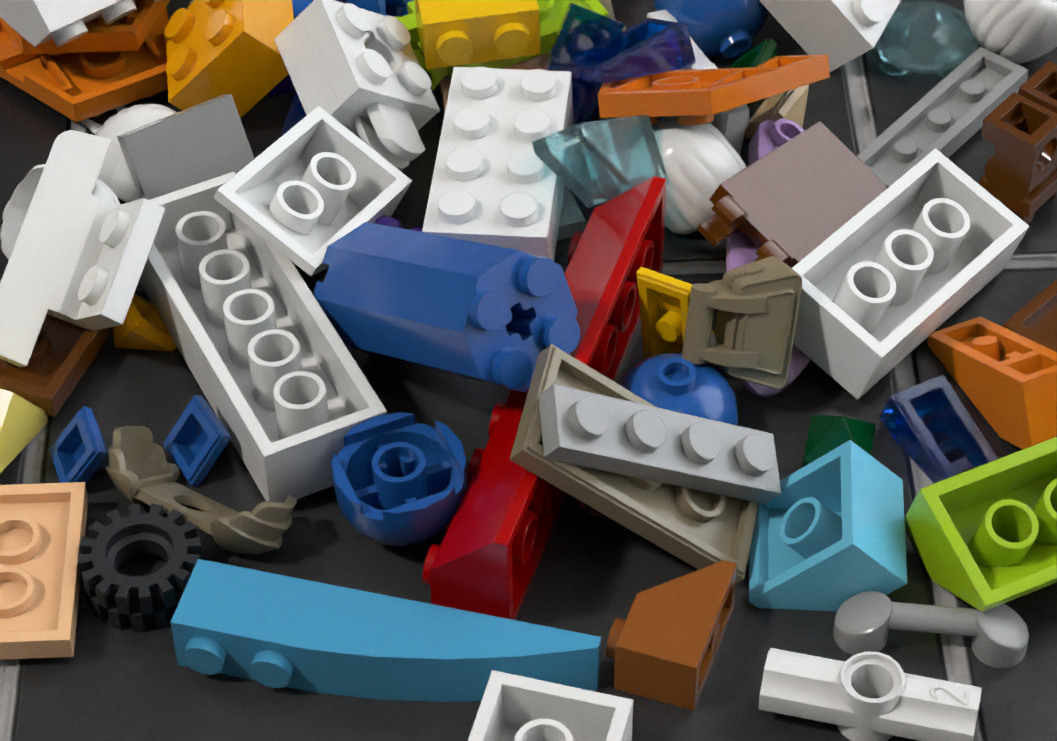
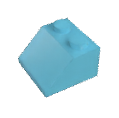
(829, 534)

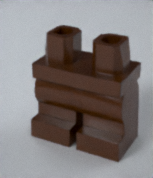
(1025, 141)

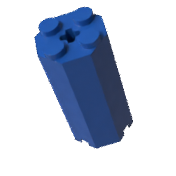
(447, 303)

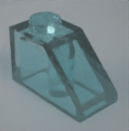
(603, 157)

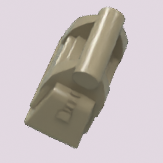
(753, 322)

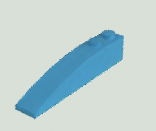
(362, 641)

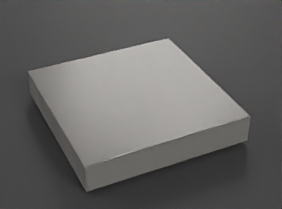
(186, 148)

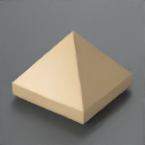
(786, 105)

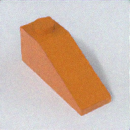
(1003, 377)

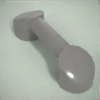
(865, 622)

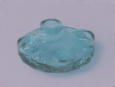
(924, 39)

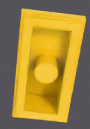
(662, 312)

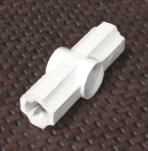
(868, 697)

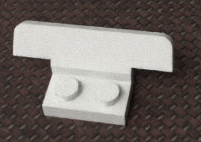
(74, 251)

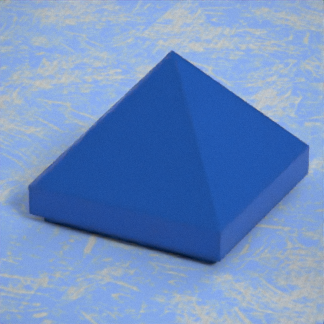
(197, 441)
(80, 450)

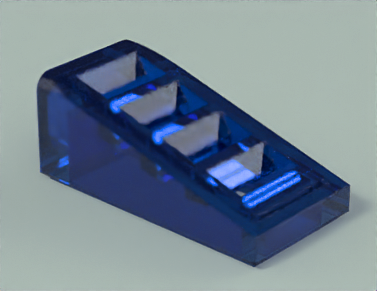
(636, 52)
(938, 399)

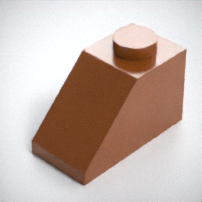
(673, 635)

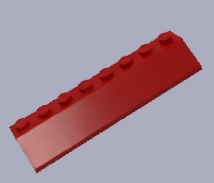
(506, 509)

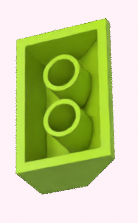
(991, 528)

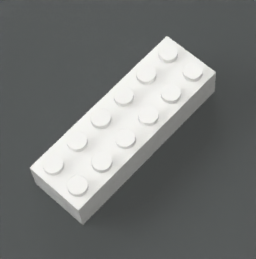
(255, 343)

